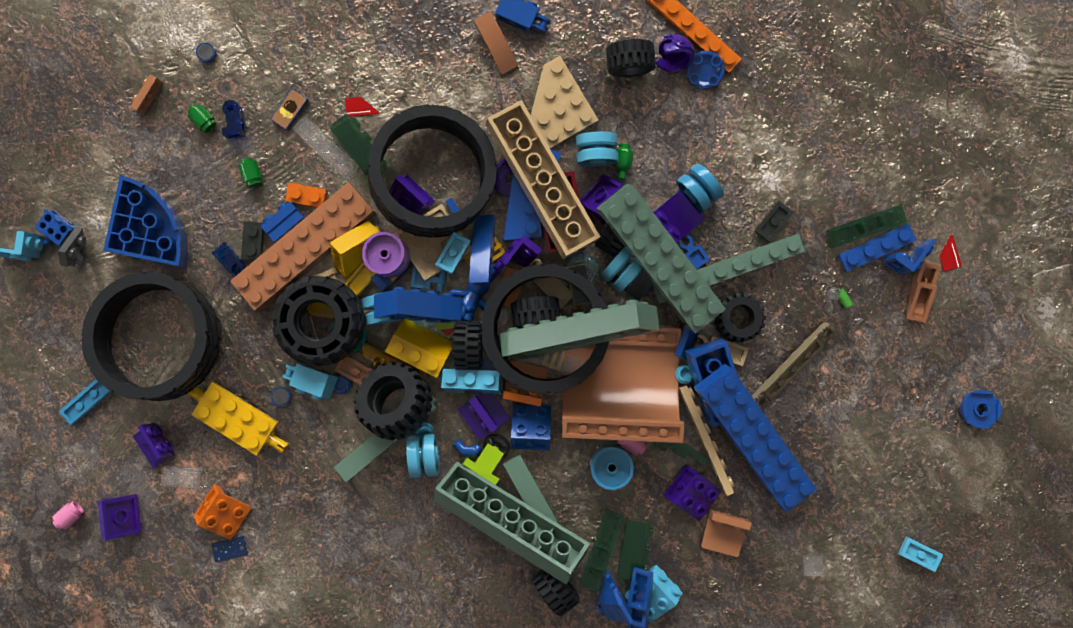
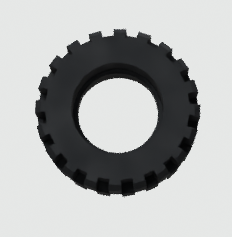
(376, 389)

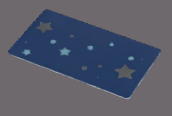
(229, 548)

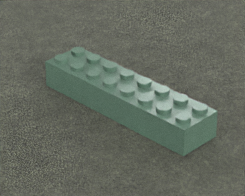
(660, 258)
(580, 330)
(511, 522)

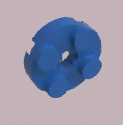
(969, 409)

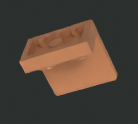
(724, 533)

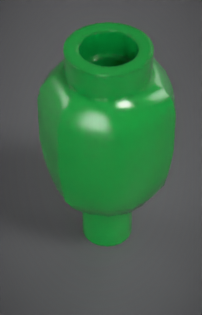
(625, 160)

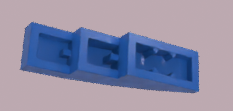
(482, 250)
(640, 598)

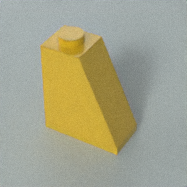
(348, 248)

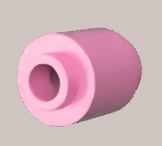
(633, 447)
(67, 515)

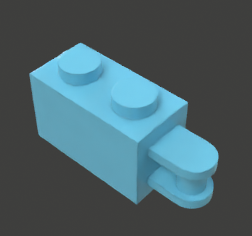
(310, 380)

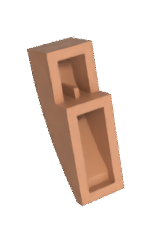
(495, 43)
(923, 291)

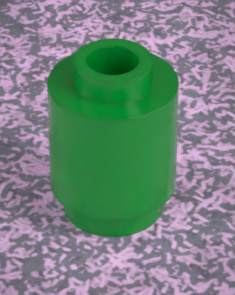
(201, 118)
(250, 172)

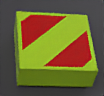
(445, 328)

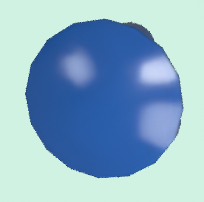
(706, 70)

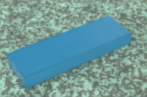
(84, 402)

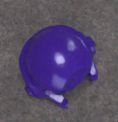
(676, 53)

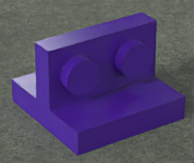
(599, 193)
(410, 195)
(484, 414)
(119, 516)

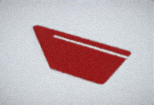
(358, 106)
(949, 255)

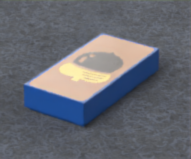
(289, 109)

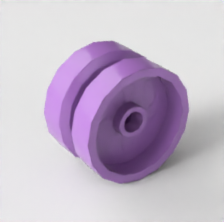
(376, 260)

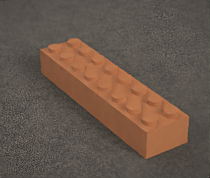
(301, 247)

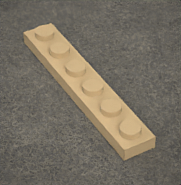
(709, 446)

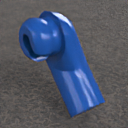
(469, 451)

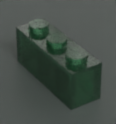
(353, 140)
(634, 547)

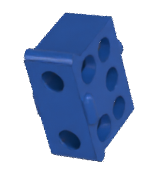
(54, 227)

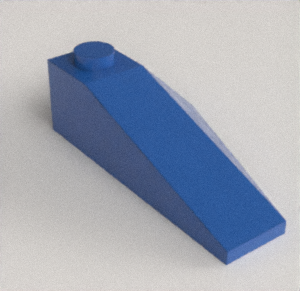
(612, 602)

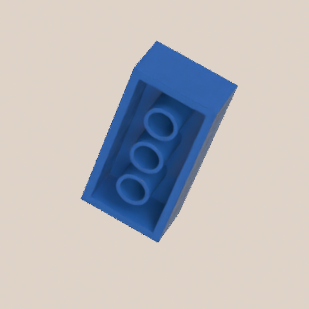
(704, 361)

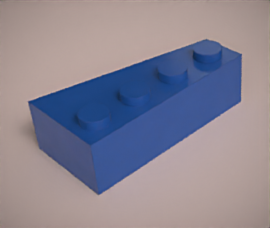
(521, 216)
(417, 306)

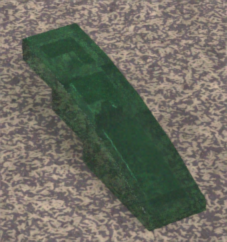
(867, 226)
(683, 450)
(601, 550)

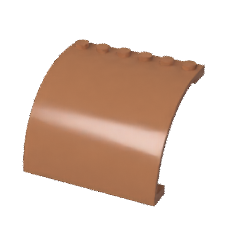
(629, 392)

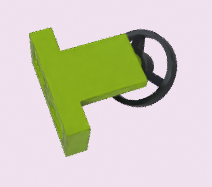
(489, 458)

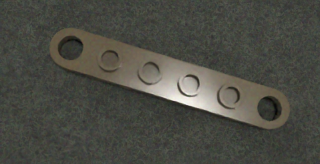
(793, 365)

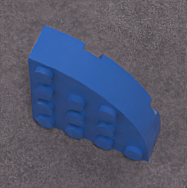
(145, 226)

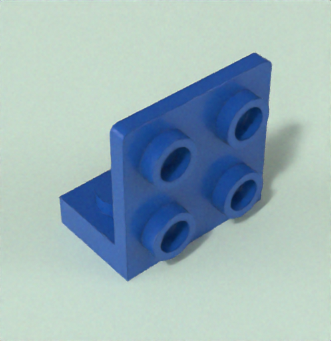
(906, 264)
(531, 427)

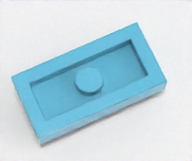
(452, 253)
(920, 554)

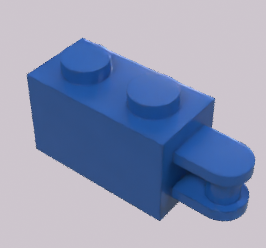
(521, 15)

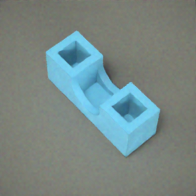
(472, 380)

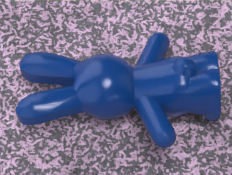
(472, 297)

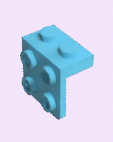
(26, 247)
(664, 594)

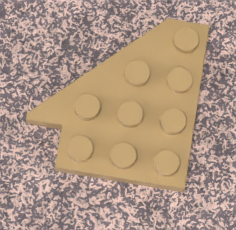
(560, 105)

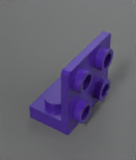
(679, 215)
(521, 250)
(153, 444)
(692, 493)

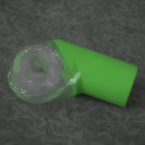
(839, 294)

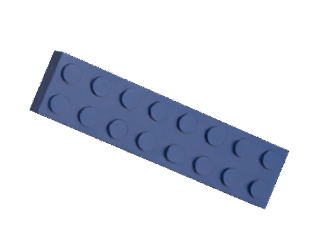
(755, 438)

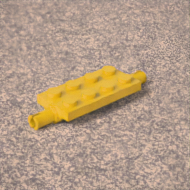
(236, 419)

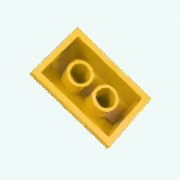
(420, 348)

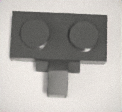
(71, 249)

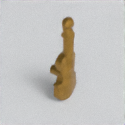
(379, 356)

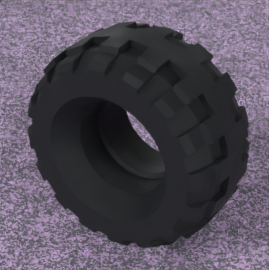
(347, 328)

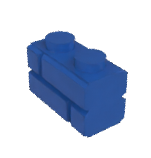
(283, 221)

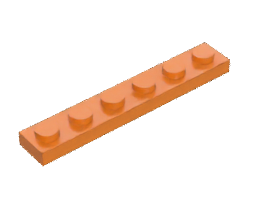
(696, 31)

